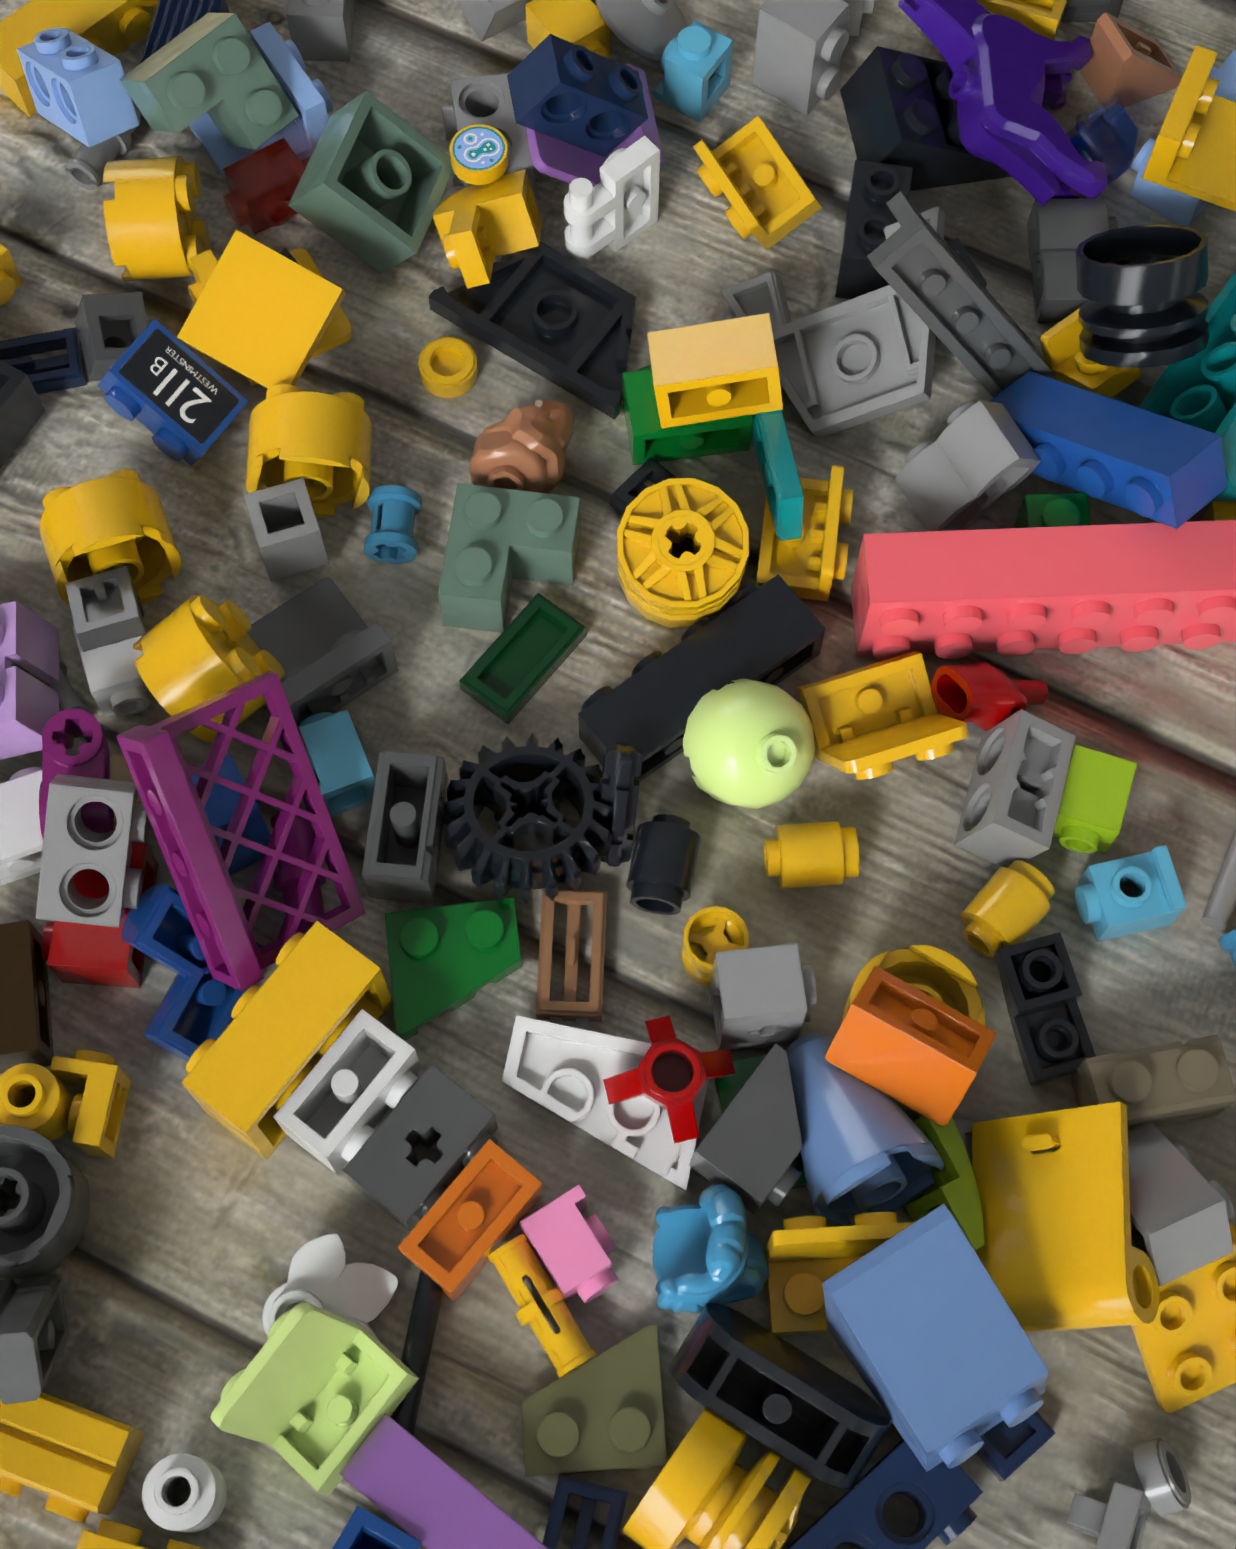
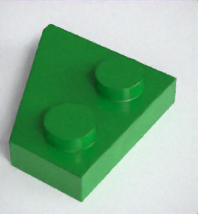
(446, 956)

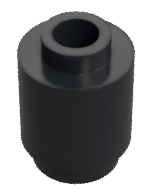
(663, 864)

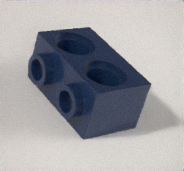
(577, 96)

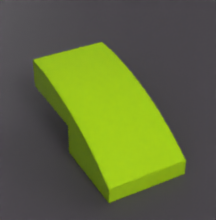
(952, 1186)

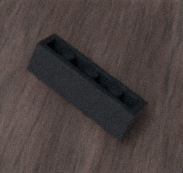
(758, 638)

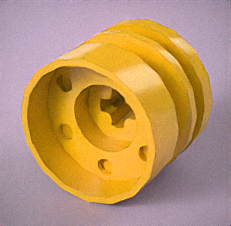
(697, 584)
(716, 1499)

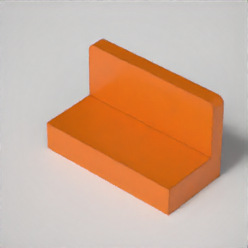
(910, 1046)
(472, 1219)

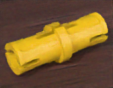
(517, 1262)

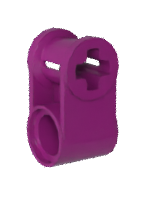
(91, 762)

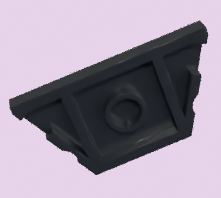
(552, 321)

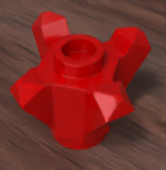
(670, 1077)

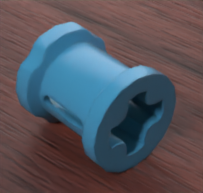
(392, 524)

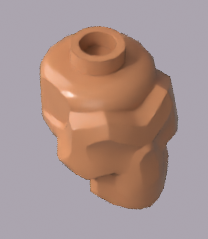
(524, 448)

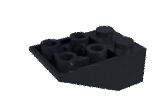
(906, 118)

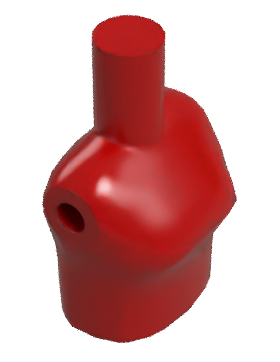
(983, 693)

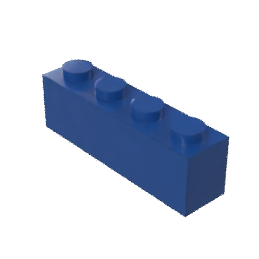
(1116, 449)

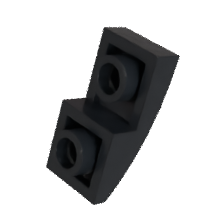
(1044, 1007)

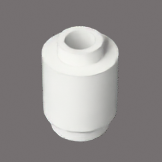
(205, 1500)

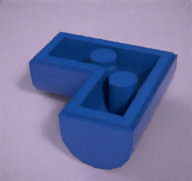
(195, 1003)

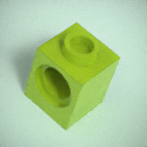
(1093, 800)

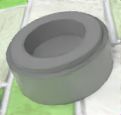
(1162, 1476)

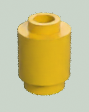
(812, 854)
(1007, 908)
(48, 1096)

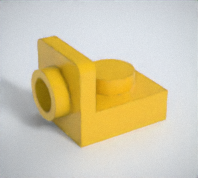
(1063, 355)
(99, 1111)

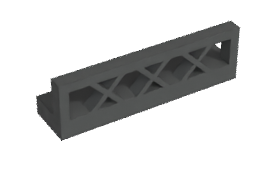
(954, 302)

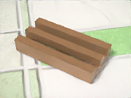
(569, 1008)

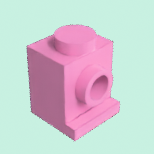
(572, 1247)

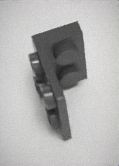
(324, 650)

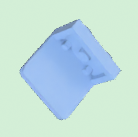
(307, 97)

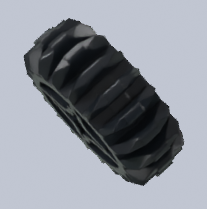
(532, 839)

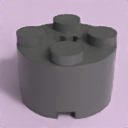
(51, 1206)

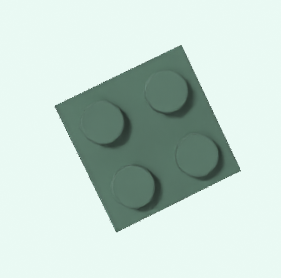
(373, 183)

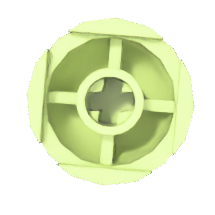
(749, 744)

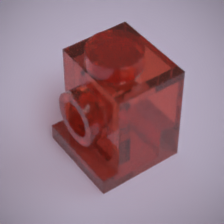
(263, 187)

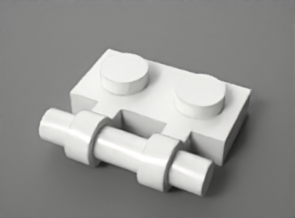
(617, 206)

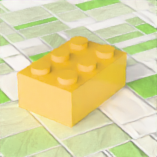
(283, 1034)

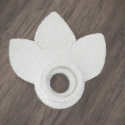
(324, 1280)

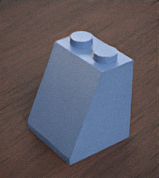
(935, 1340)

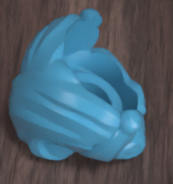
(706, 1253)

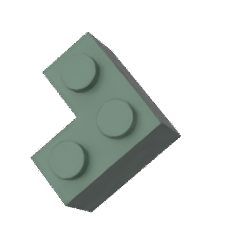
(215, 72)
(499, 539)

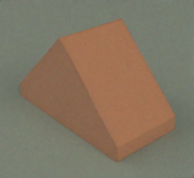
(1127, 63)

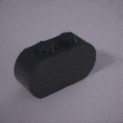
(779, 1395)

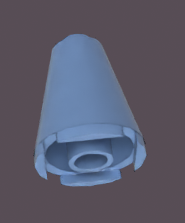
(855, 1139)

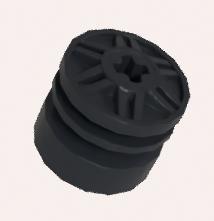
(1143, 295)

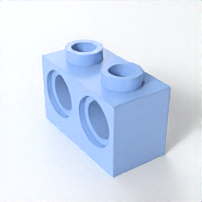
(77, 86)

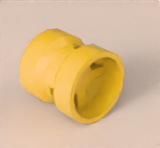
(714, 931)

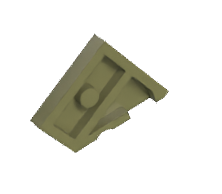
(599, 1414)

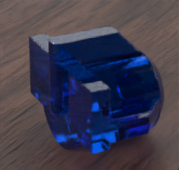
(1106, 137)

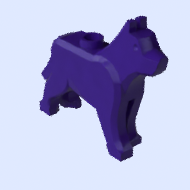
(1000, 86)

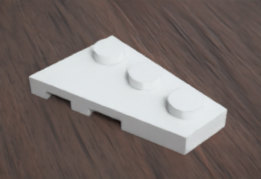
(566, 1074)

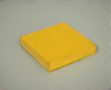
(261, 313)

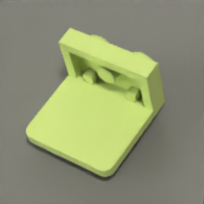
(314, 1392)

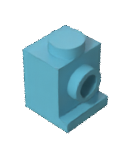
(695, 70)
(338, 761)
(1114, 914)

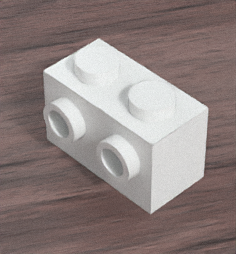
(349, 1091)

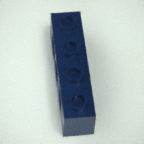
(856, 1518)

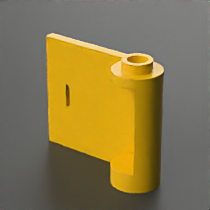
(1062, 1219)

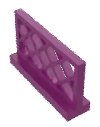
(189, 839)

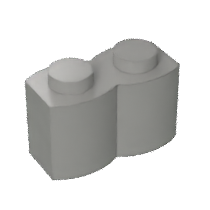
(967, 467)

